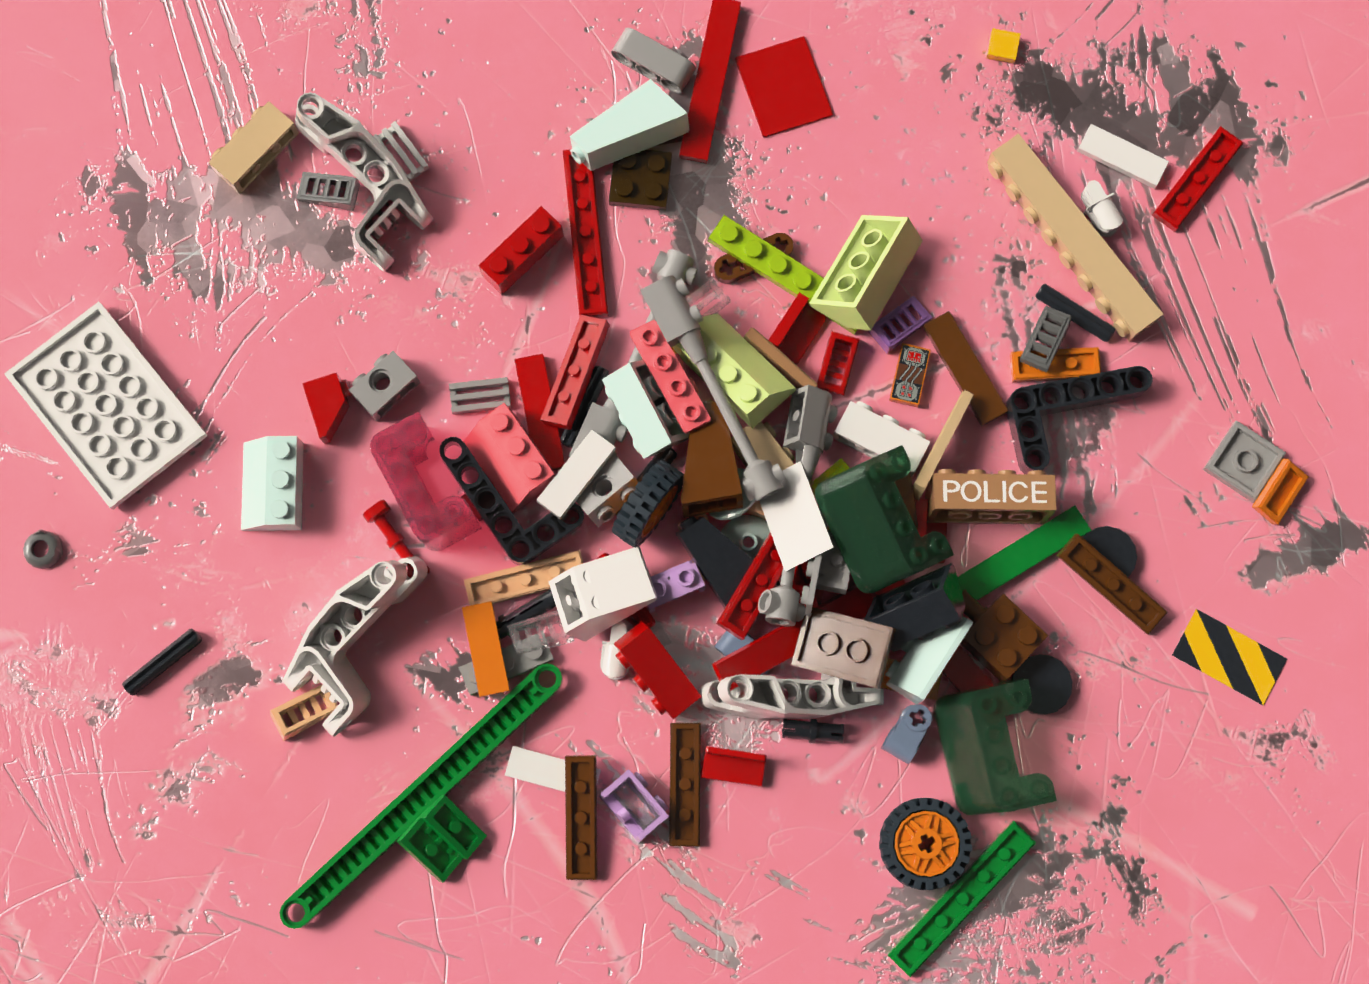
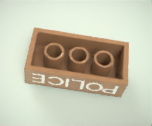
(990, 497)

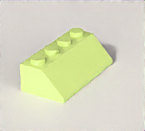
(867, 270)
(744, 374)

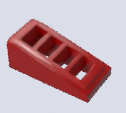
(843, 339)

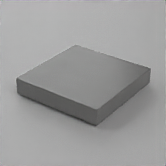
(1244, 461)

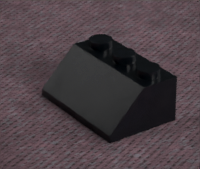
(919, 606)

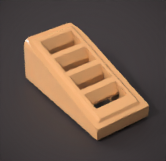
(276, 713)

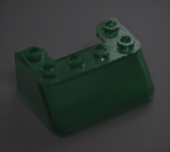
(875, 525)
(981, 751)

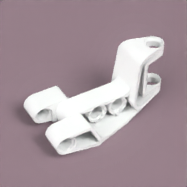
(335, 133)
(325, 658)
(763, 698)

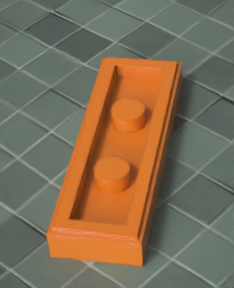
(1065, 365)
(485, 649)

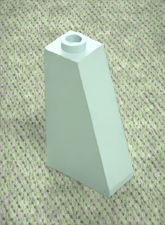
(628, 127)

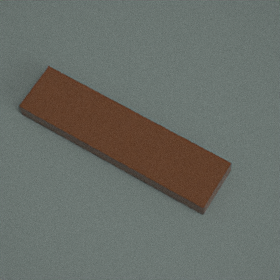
(965, 368)
(1111, 583)
(684, 784)
(581, 817)

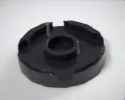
(1114, 546)
(1048, 682)

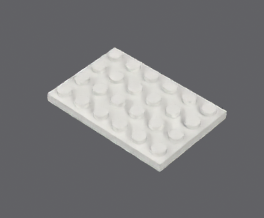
(105, 405)

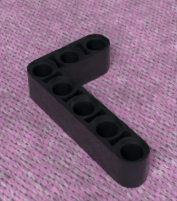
(1065, 401)
(500, 510)

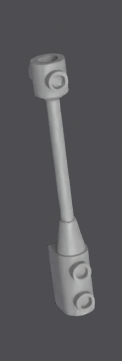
(681, 325)
(605, 419)
(808, 436)

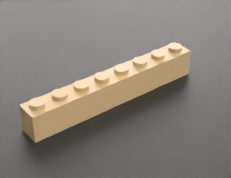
(1073, 238)

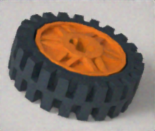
(648, 503)
(948, 850)

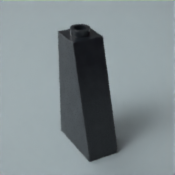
(715, 555)

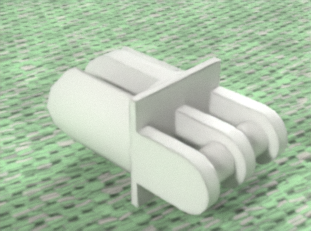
(1101, 209)
(609, 663)

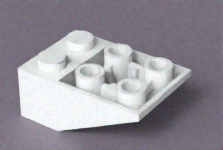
(602, 593)

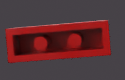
(521, 250)
(656, 671)

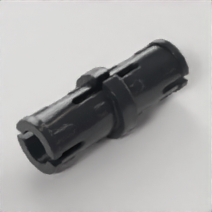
(813, 731)

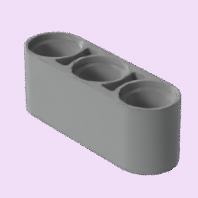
(653, 60)

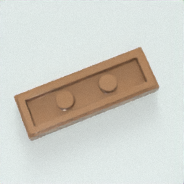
(777, 359)

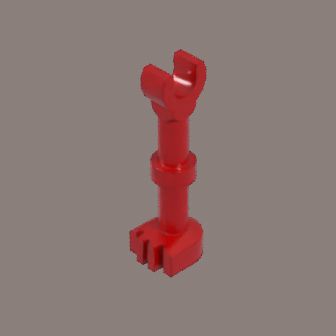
(395, 540)

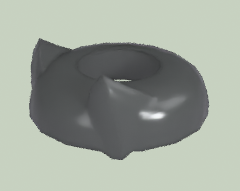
(54, 553)

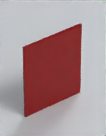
(783, 86)

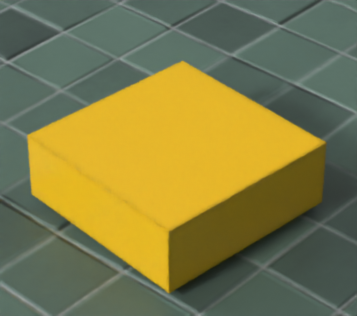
(1003, 45)

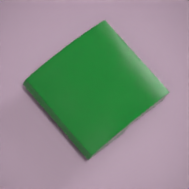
(441, 838)

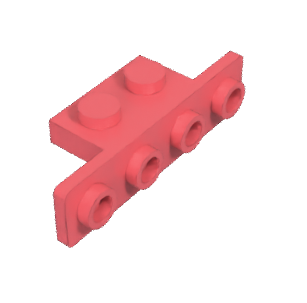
(670, 377)

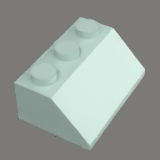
(643, 409)
(272, 484)
(925, 661)

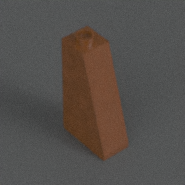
(710, 469)

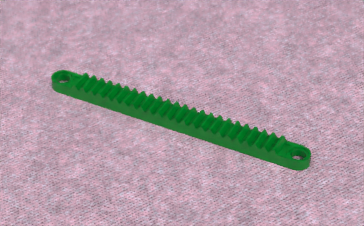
(436, 781)

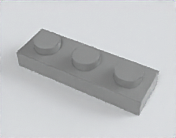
(514, 663)

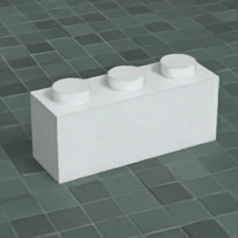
(877, 434)

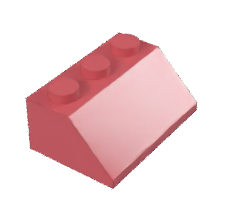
(509, 457)

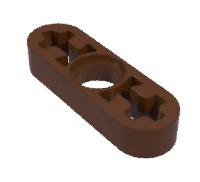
(737, 274)

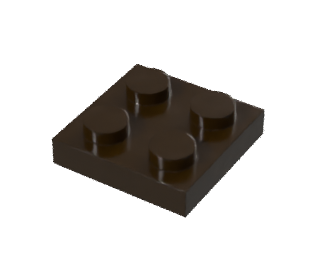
(641, 180)

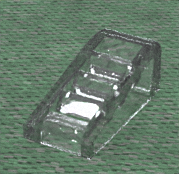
(543, 642)

